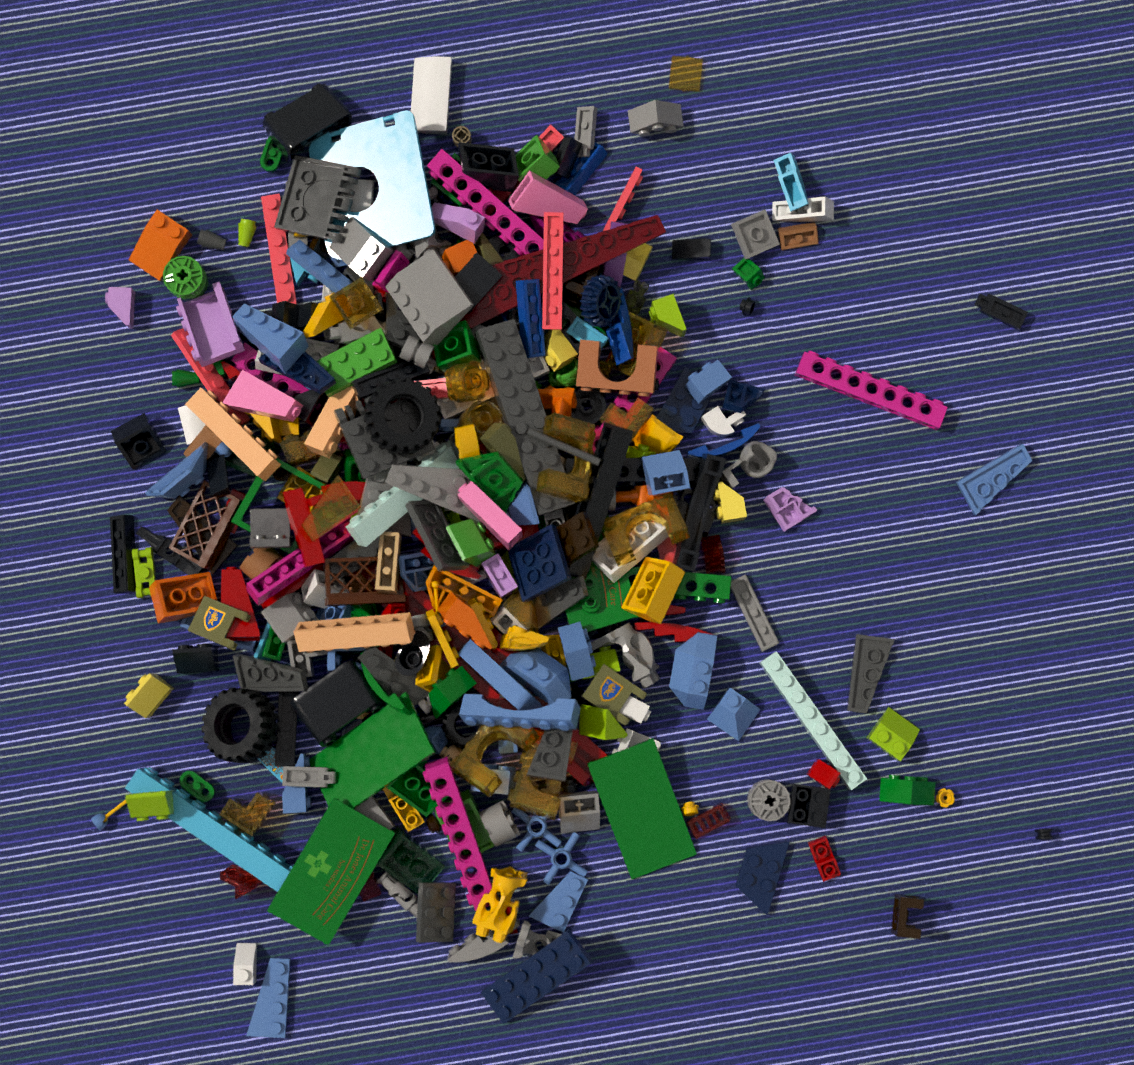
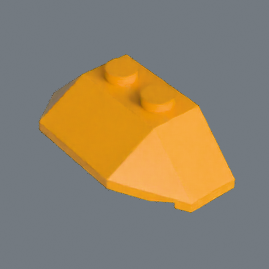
(464, 589)

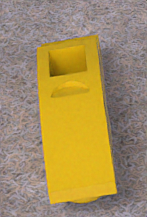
(408, 815)

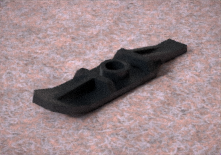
(159, 546)

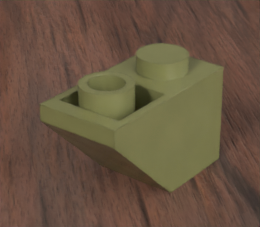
(327, 468)

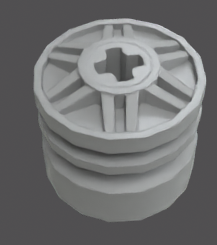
(758, 794)

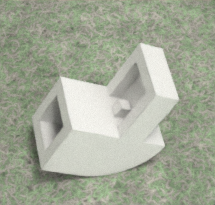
(719, 424)

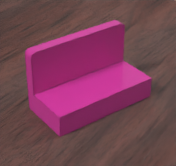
(394, 264)

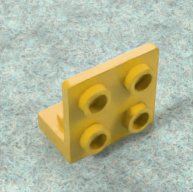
(433, 670)

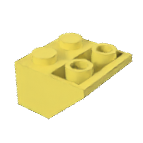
(730, 504)
(148, 695)

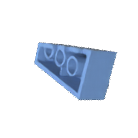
(272, 337)

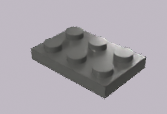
(435, 912)

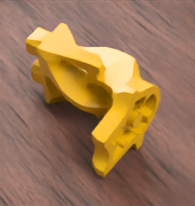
(496, 919)

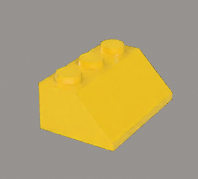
(653, 589)

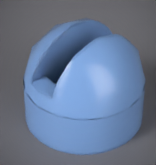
(223, 449)

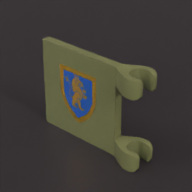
(215, 620)
(611, 691)

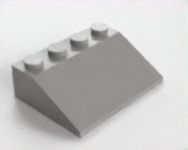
(429, 297)

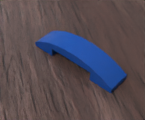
(746, 435)

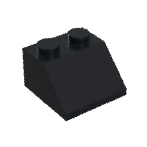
(138, 441)

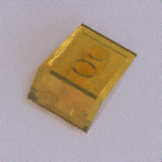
(643, 333)

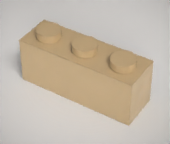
(388, 562)

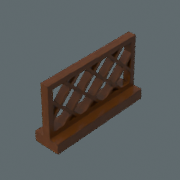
(218, 536)
(359, 597)

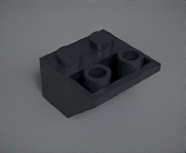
(196, 660)
(808, 805)

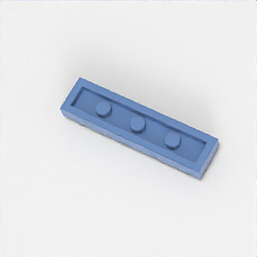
(317, 266)

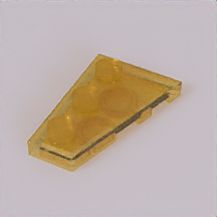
(330, 510)

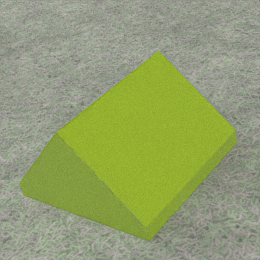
(599, 724)

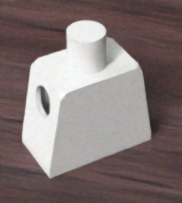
(314, 589)

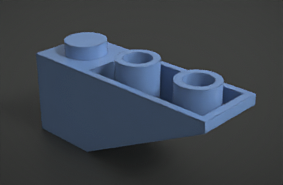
(296, 798)

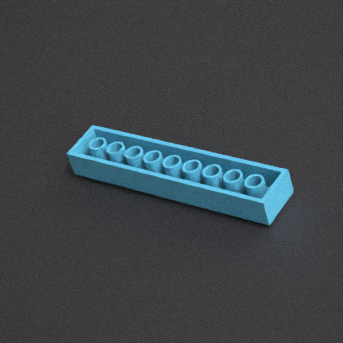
(214, 831)

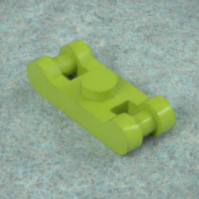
(143, 571)

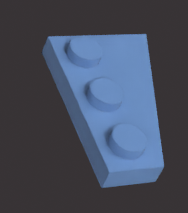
(560, 903)

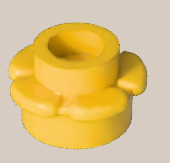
(940, 797)
(689, 809)

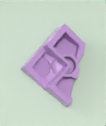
(787, 509)

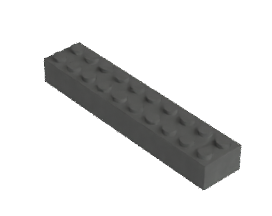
(520, 406)

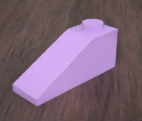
(459, 221)

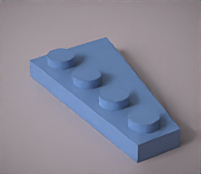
(994, 476)
(272, 1003)

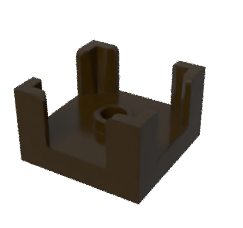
(576, 289)
(900, 915)

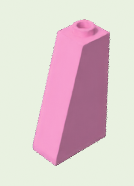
(539, 195)
(260, 398)
(490, 515)

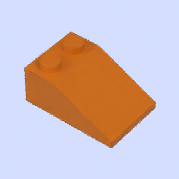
(159, 244)
(180, 596)

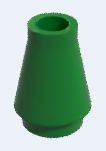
(184, 378)

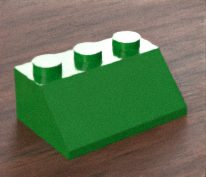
(415, 790)

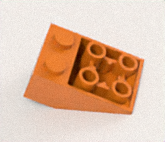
(459, 613)

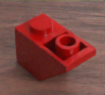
(824, 774)

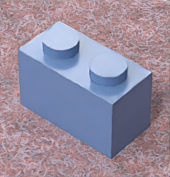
(708, 381)

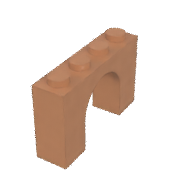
(641, 381)

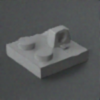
(755, 234)

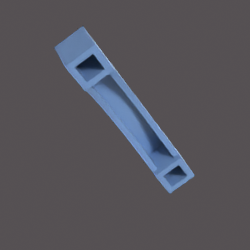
(558, 715)

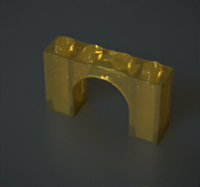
(579, 435)
(659, 510)
(469, 762)
(525, 796)

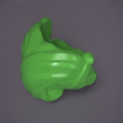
(565, 376)

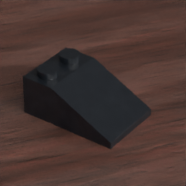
(490, 165)

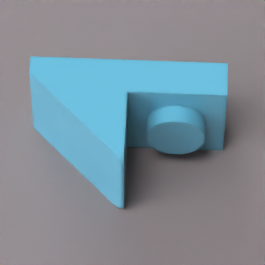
(300, 273)

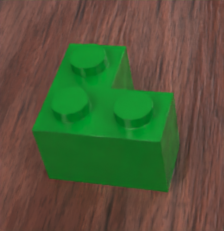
(908, 790)

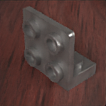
(269, 528)

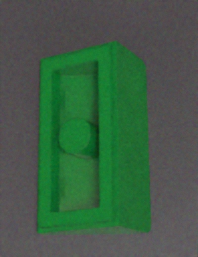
(273, 646)

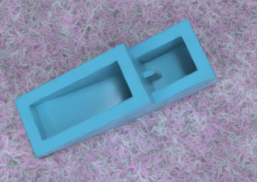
(791, 181)

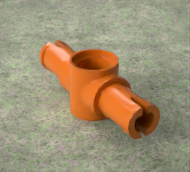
(637, 495)

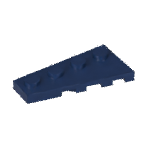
(306, 372)

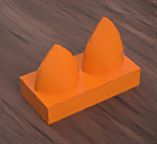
(547, 395)
(562, 403)

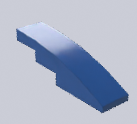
(621, 334)

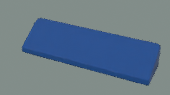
(583, 170)
(530, 317)

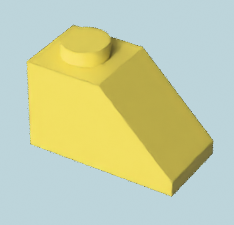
(558, 350)

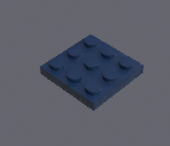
(539, 563)

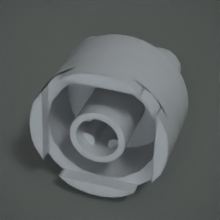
(499, 823)

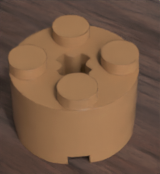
(260, 561)

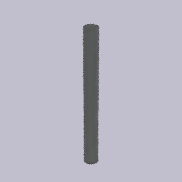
(563, 446)

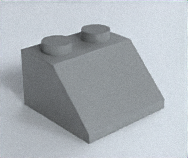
(286, 614)

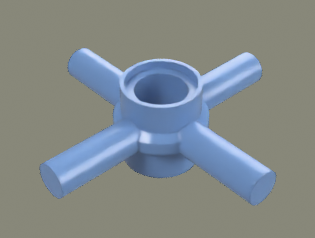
(530, 833)
(553, 853)

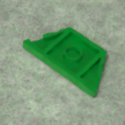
(493, 477)

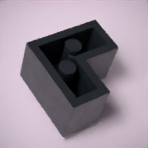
(293, 314)

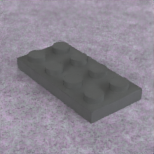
(431, 527)

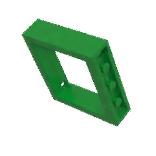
(253, 491)

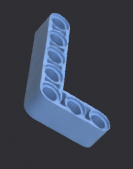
(498, 677)

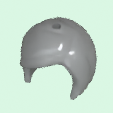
(757, 459)

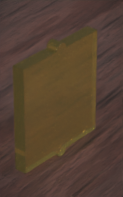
(685, 73)

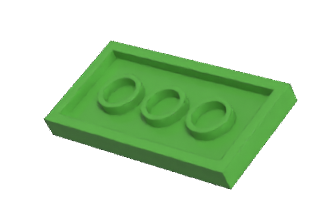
(358, 360)

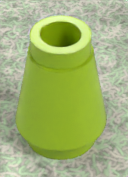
(246, 231)

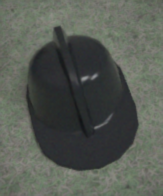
(413, 656)

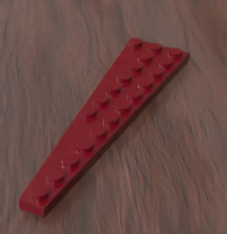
(578, 258)

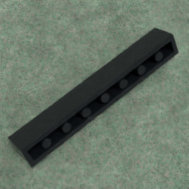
(602, 483)

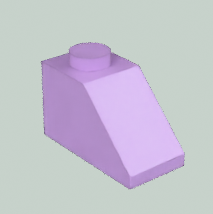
(122, 303)

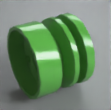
(191, 286)

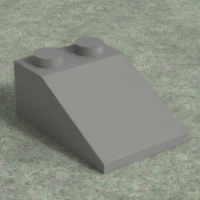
(361, 250)

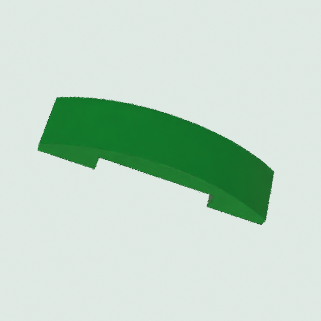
(393, 701)

